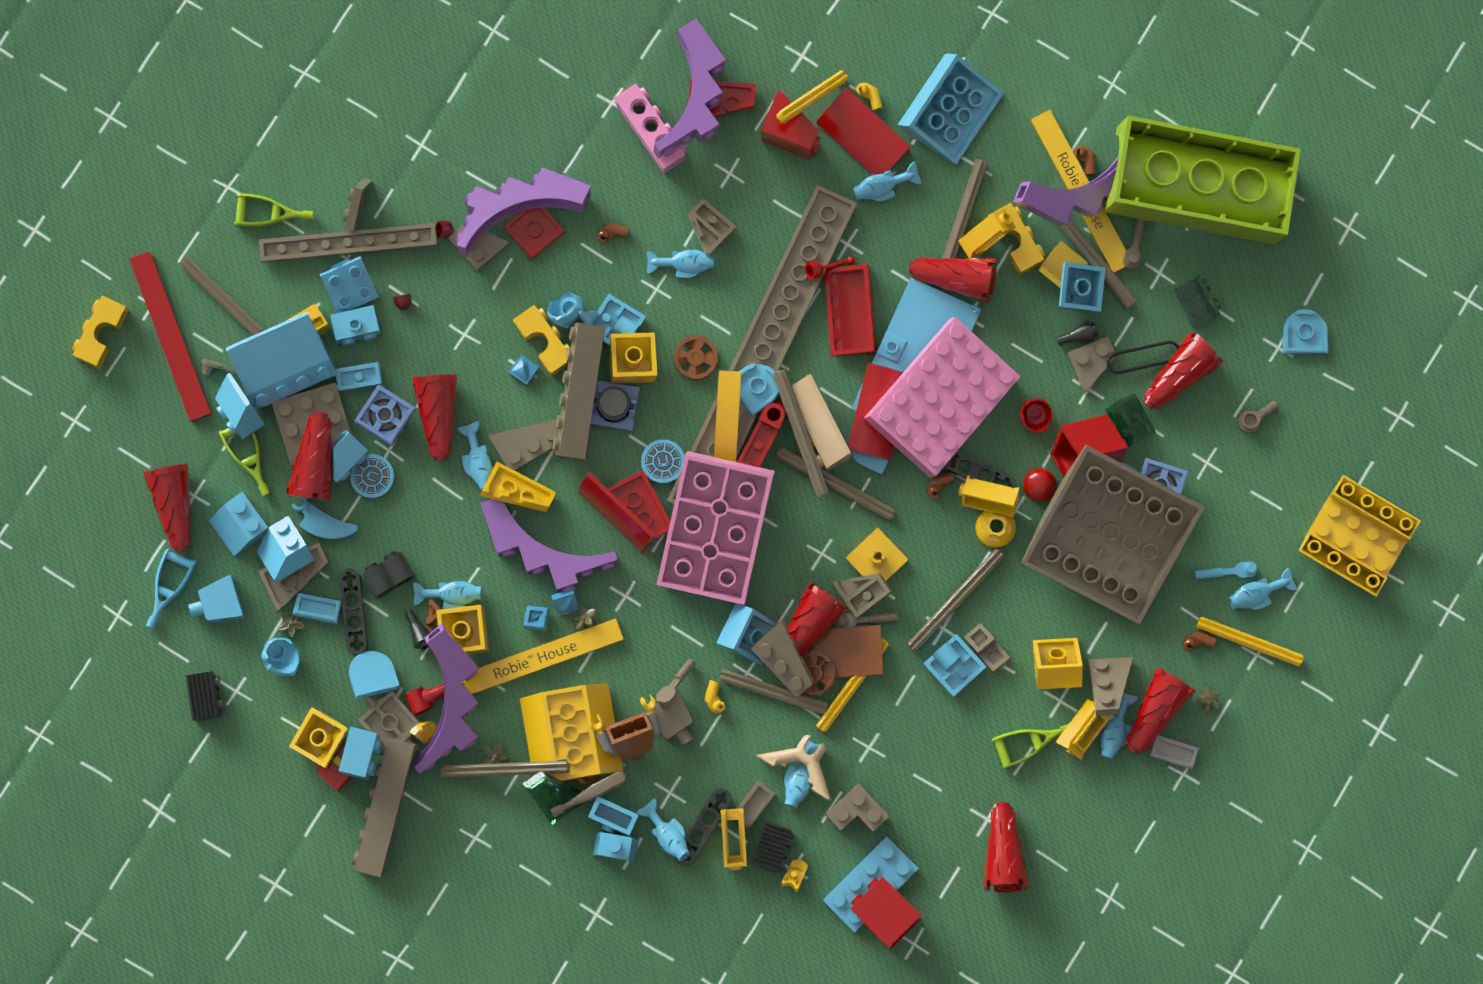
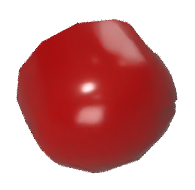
(1036, 415)
(1039, 484)

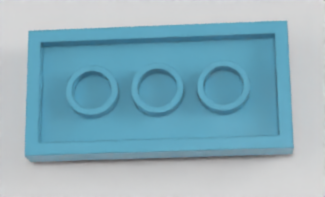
(883, 861)

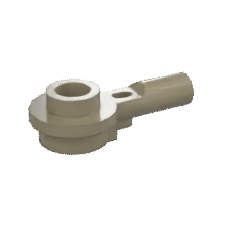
(1250, 420)

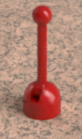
(815, 269)

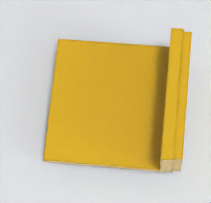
(1053, 264)

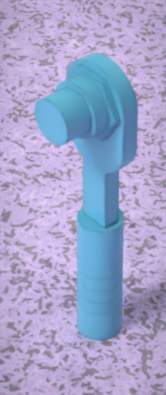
(1242, 570)

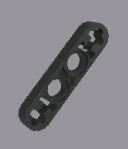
(976, 467)
(357, 611)
(706, 829)

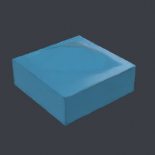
(524, 370)
(565, 602)
(536, 618)

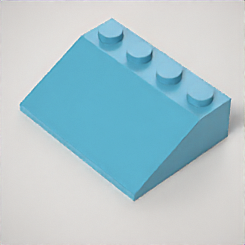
(951, 108)
(281, 361)

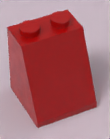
(795, 136)
(1096, 433)
(885, 912)

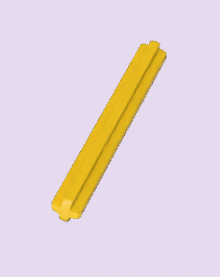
(812, 97)
(1250, 641)
(843, 698)

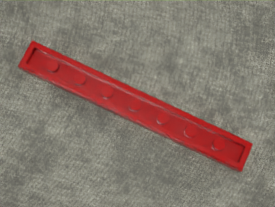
(170, 336)

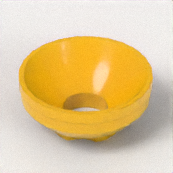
(990, 538)

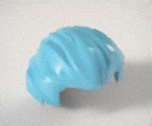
(565, 310)
(281, 656)

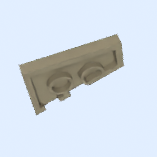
(524, 444)
(287, 588)
(781, 656)
(1108, 683)

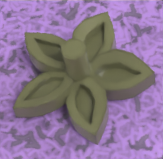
(585, 617)
(290, 624)
(1209, 699)
(495, 755)

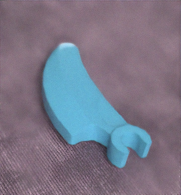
(321, 524)

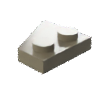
(356, 196)
(710, 226)
(484, 250)
(1091, 361)
(863, 592)

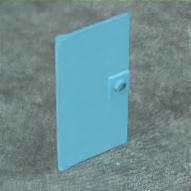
(916, 322)

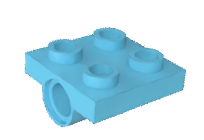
(349, 285)
(617, 318)
(954, 665)

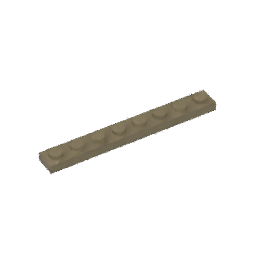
(347, 243)

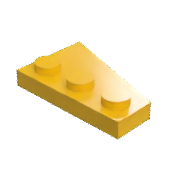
(516, 489)

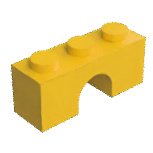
(1028, 254)
(105, 314)
(532, 324)

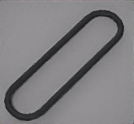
(1136, 349)

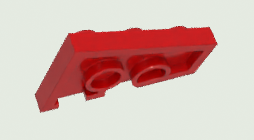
(734, 98)
(643, 502)

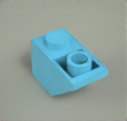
(345, 454)

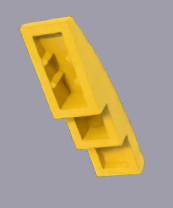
(727, 415)

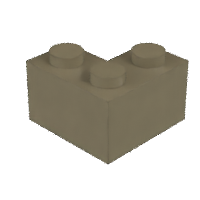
(860, 805)

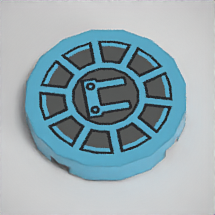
(662, 461)
(372, 477)

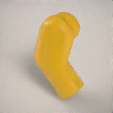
(870, 93)
(712, 699)

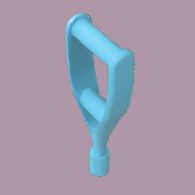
(169, 594)

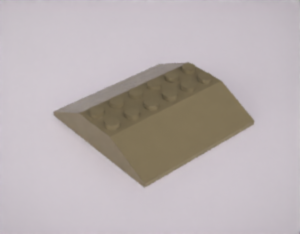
(1111, 534)

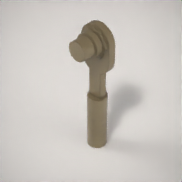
(1133, 255)
(209, 365)
(850, 620)
(667, 693)

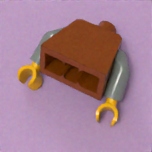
(630, 736)

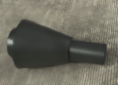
(1082, 333)
(418, 631)

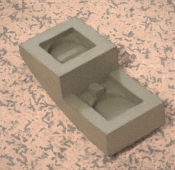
(987, 648)

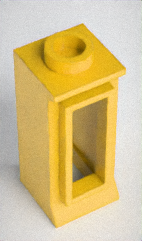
(987, 233)
(989, 497)
(1082, 730)
(735, 861)

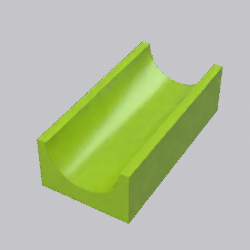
(1203, 180)

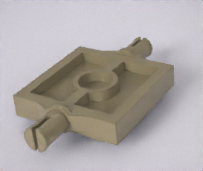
(388, 718)

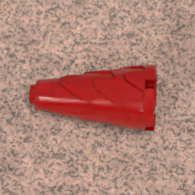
(965, 276)
(1187, 366)
(437, 410)
(313, 463)
(172, 502)
(813, 617)
(1161, 703)
(1004, 861)

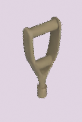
(591, 793)

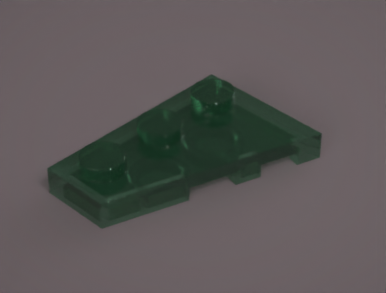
(549, 793)

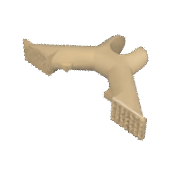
(811, 761)

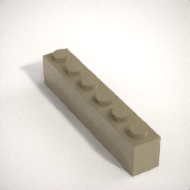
(579, 390)
(385, 807)

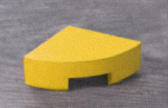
(424, 731)

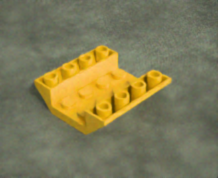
(1358, 535)
(560, 729)

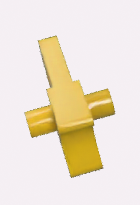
(795, 874)

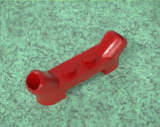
(764, 434)

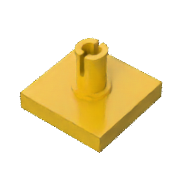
(876, 556)

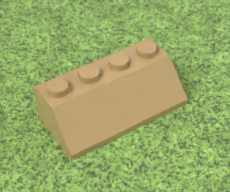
(820, 425)

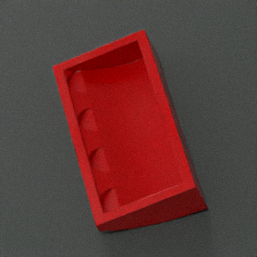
(863, 134)
(850, 310)
(864, 437)
(616, 513)

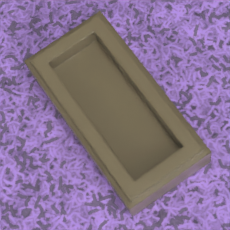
(755, 803)

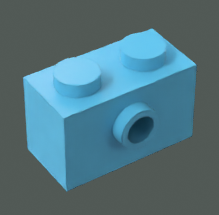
(355, 325)
(613, 817)

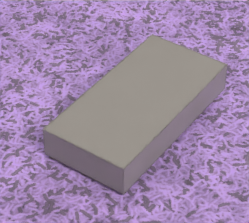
(1174, 752)

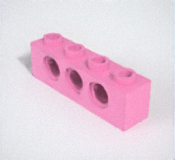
(638, 97)

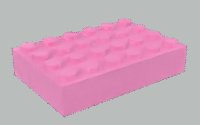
(942, 397)
(715, 527)

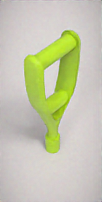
(276, 210)
(256, 458)
(1034, 735)

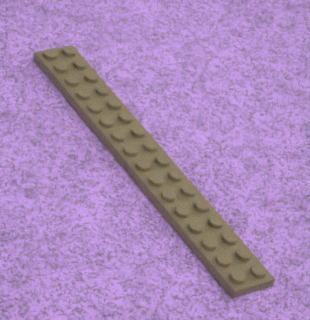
(783, 303)

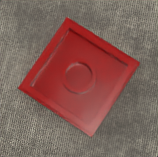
(534, 230)

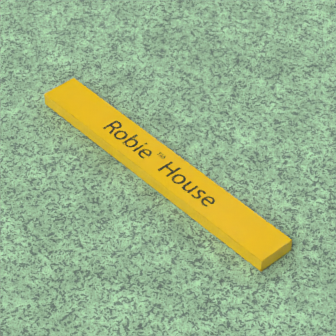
(1073, 177)
(545, 656)

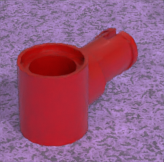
(422, 699)

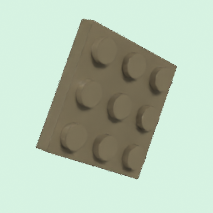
(295, 410)

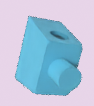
(219, 602)
(615, 847)

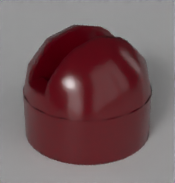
(444, 228)
(403, 301)

